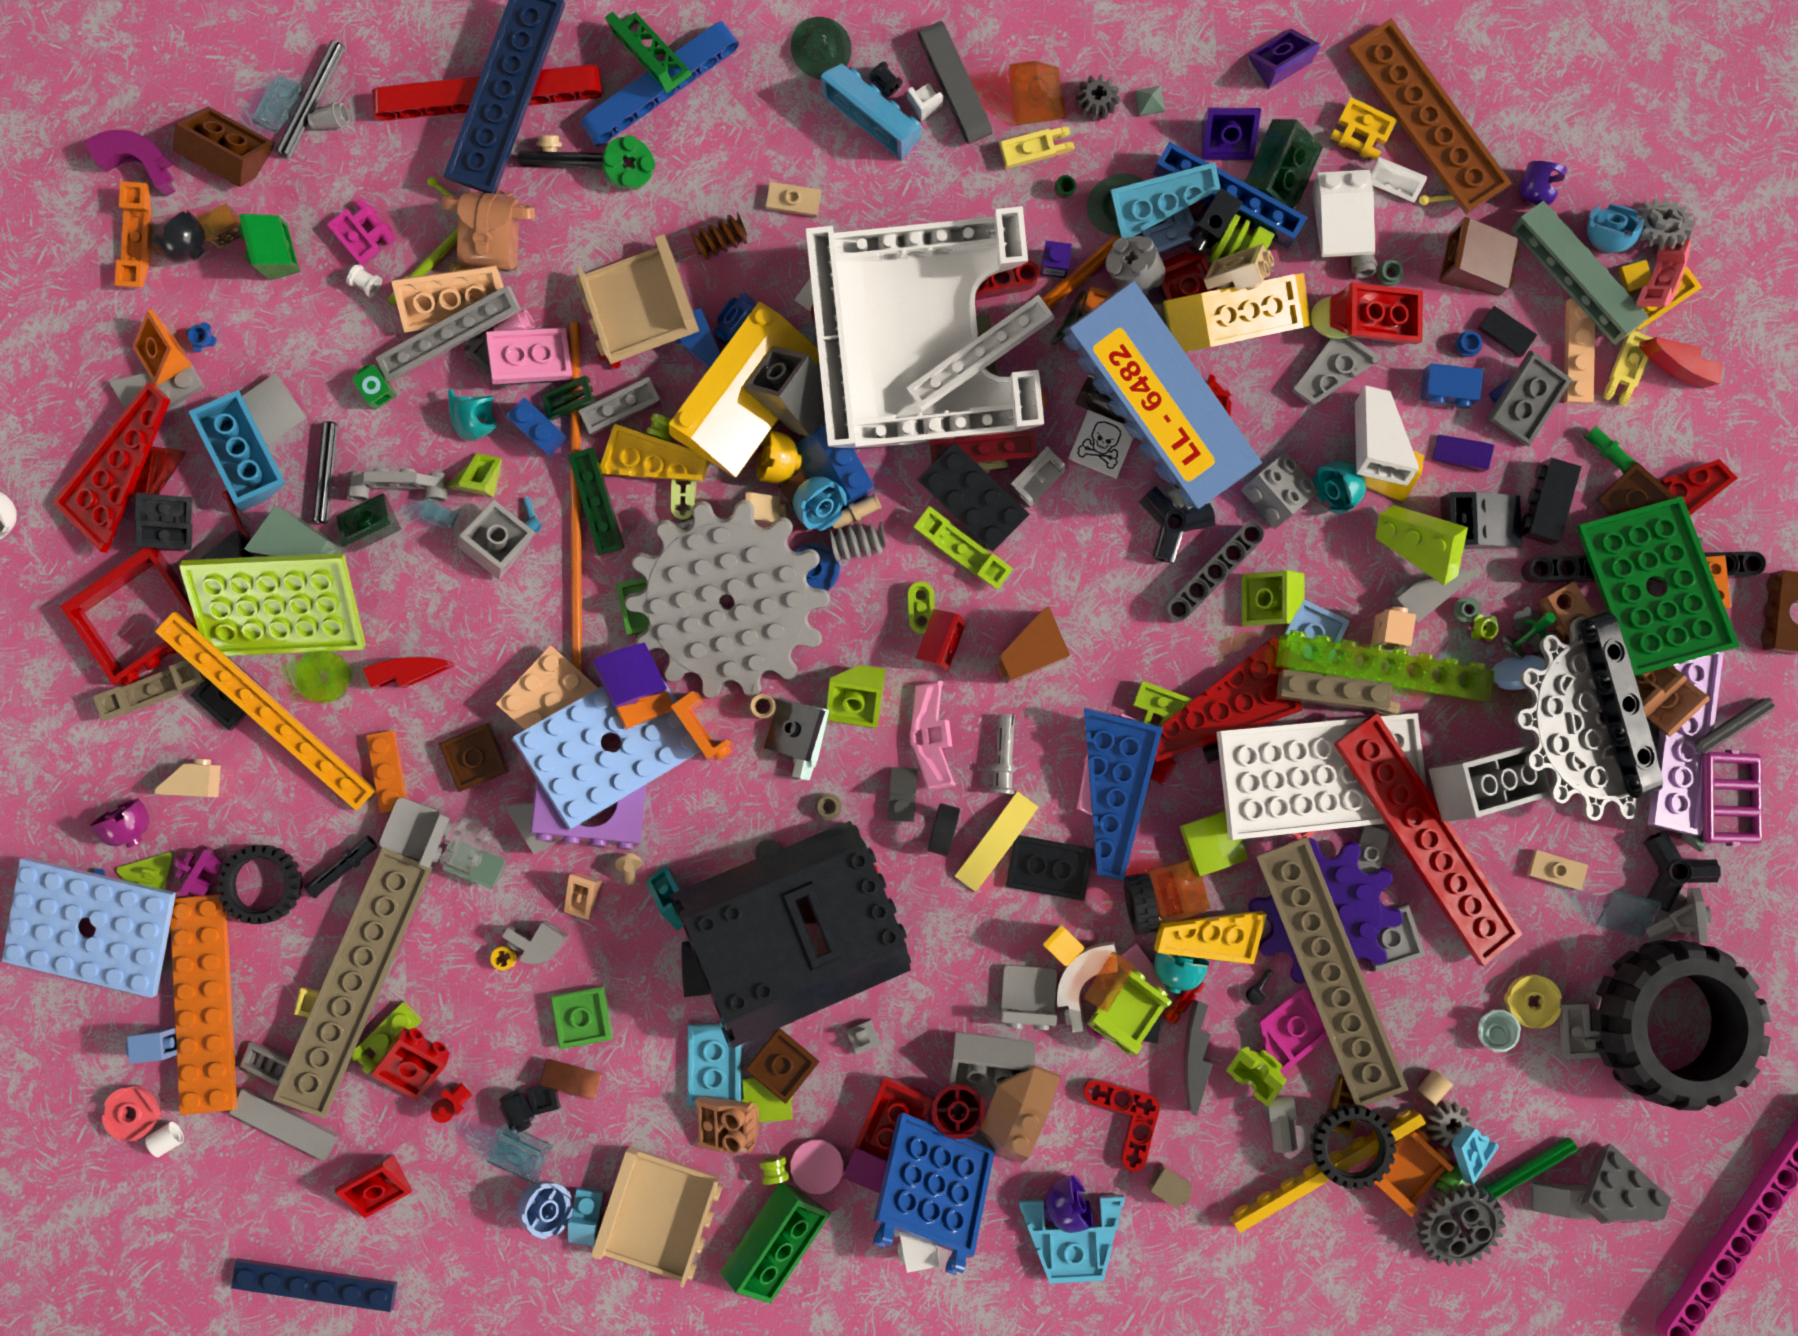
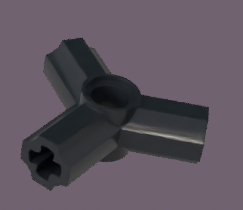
(1168, 538)
(1690, 870)

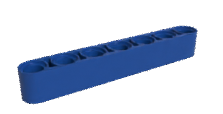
(646, 94)

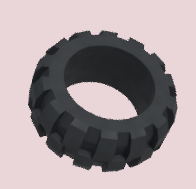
(1734, 1037)

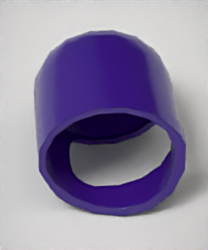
(1536, 182)

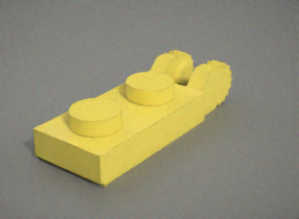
(1034, 147)
(1627, 368)

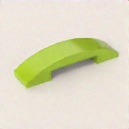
(962, 548)

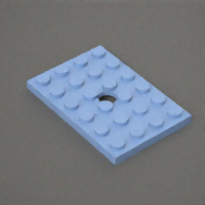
(584, 777)
(128, 920)

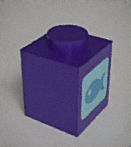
(1056, 259)

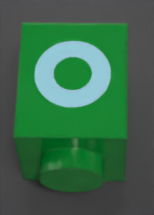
(373, 386)

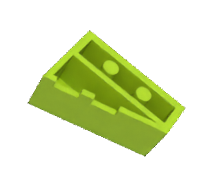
(1424, 541)

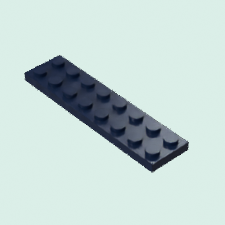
(503, 93)

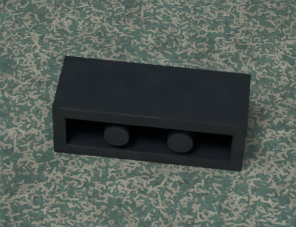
(1550, 501)

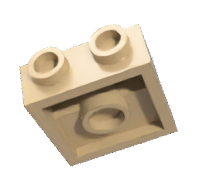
(1244, 268)

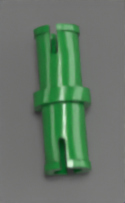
(1609, 449)

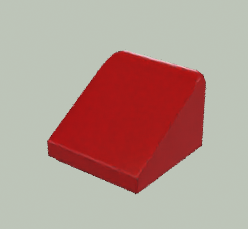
(1162, 770)

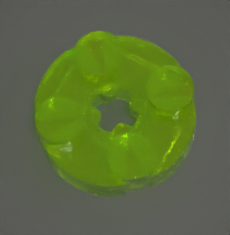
(310, 669)

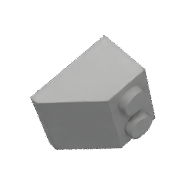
(495, 539)

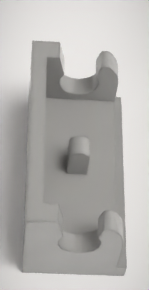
(1038, 477)

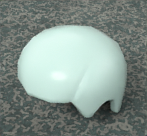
(1498, 1031)

